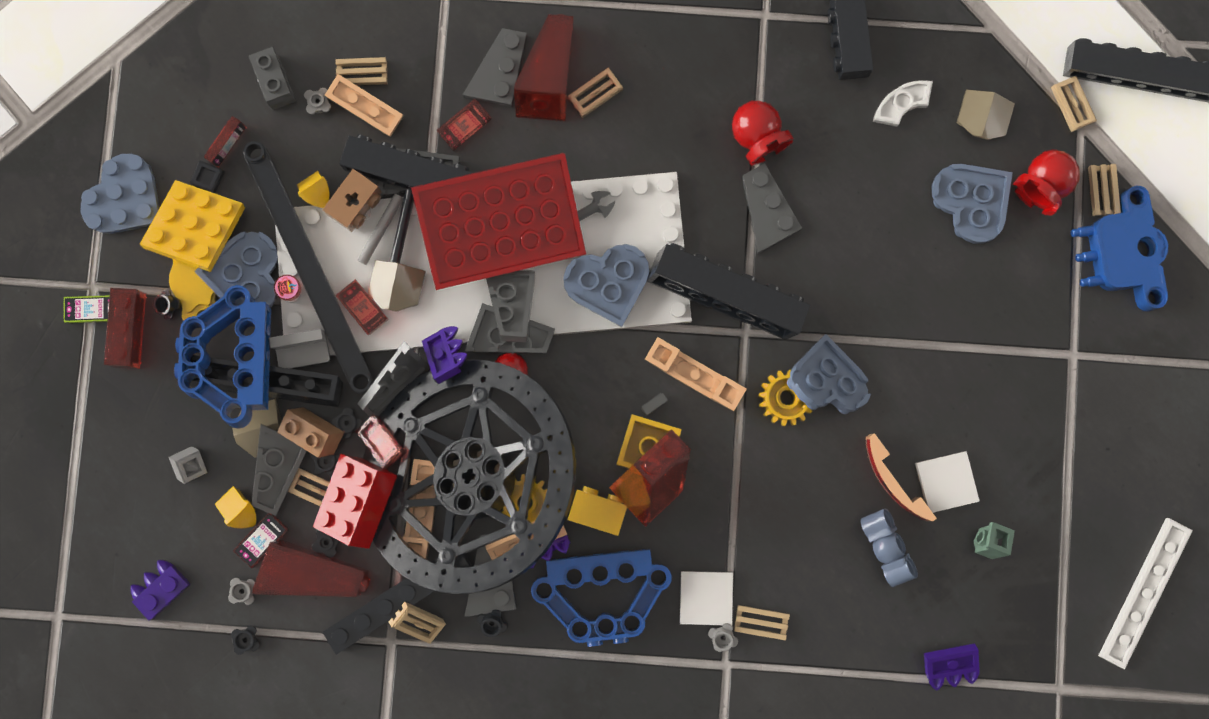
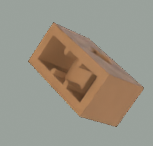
(356, 188)
(310, 432)

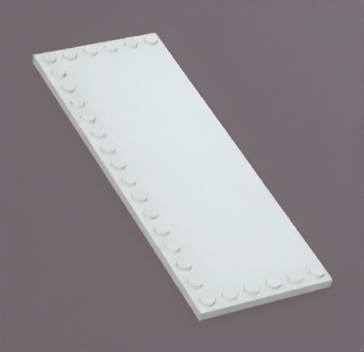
(643, 216)

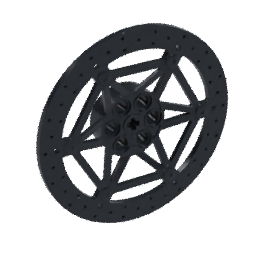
(558, 495)

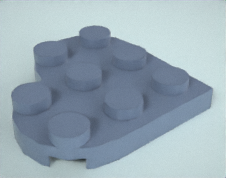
(124, 197)
(974, 198)
(246, 262)
(609, 282)
(829, 377)

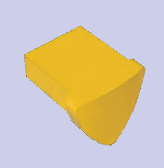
(314, 190)
(236, 509)

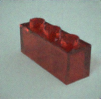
(125, 328)

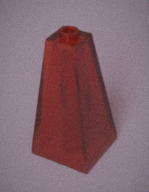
(544, 80)
(301, 572)

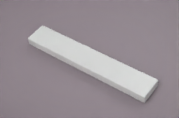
(1145, 593)

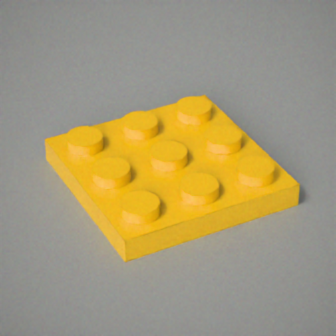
(192, 226)

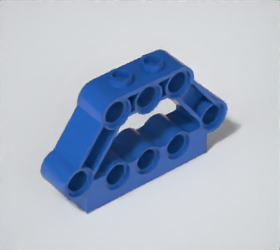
(213, 321)
(568, 615)

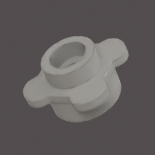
(313, 107)
(235, 595)
(723, 644)

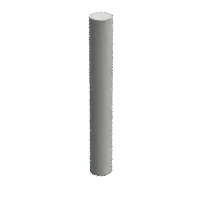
(380, 229)

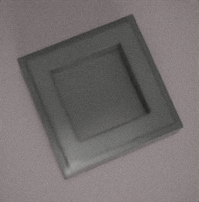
(654, 404)

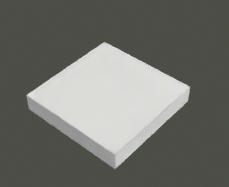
(947, 482)
(706, 598)

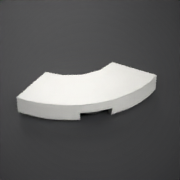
(901, 100)

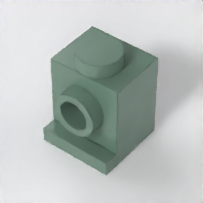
(987, 540)

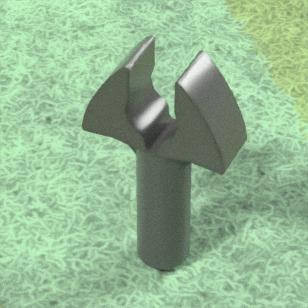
(593, 207)

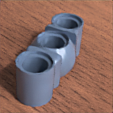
(889, 547)

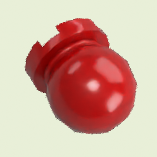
(758, 128)
(1048, 180)

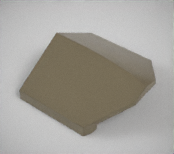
(985, 114)
(395, 285)
(249, 435)

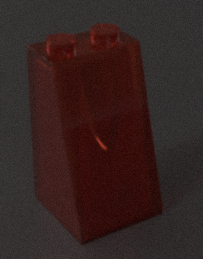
(654, 478)

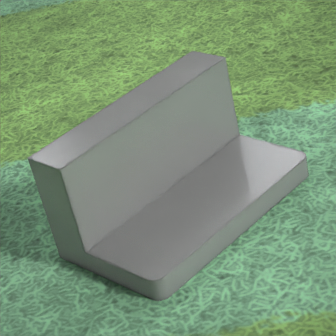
(301, 349)

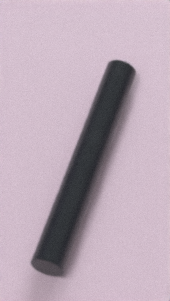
(402, 227)

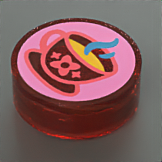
(287, 287)

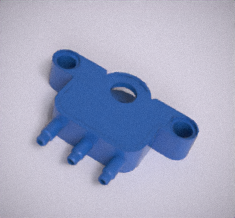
(1116, 255)

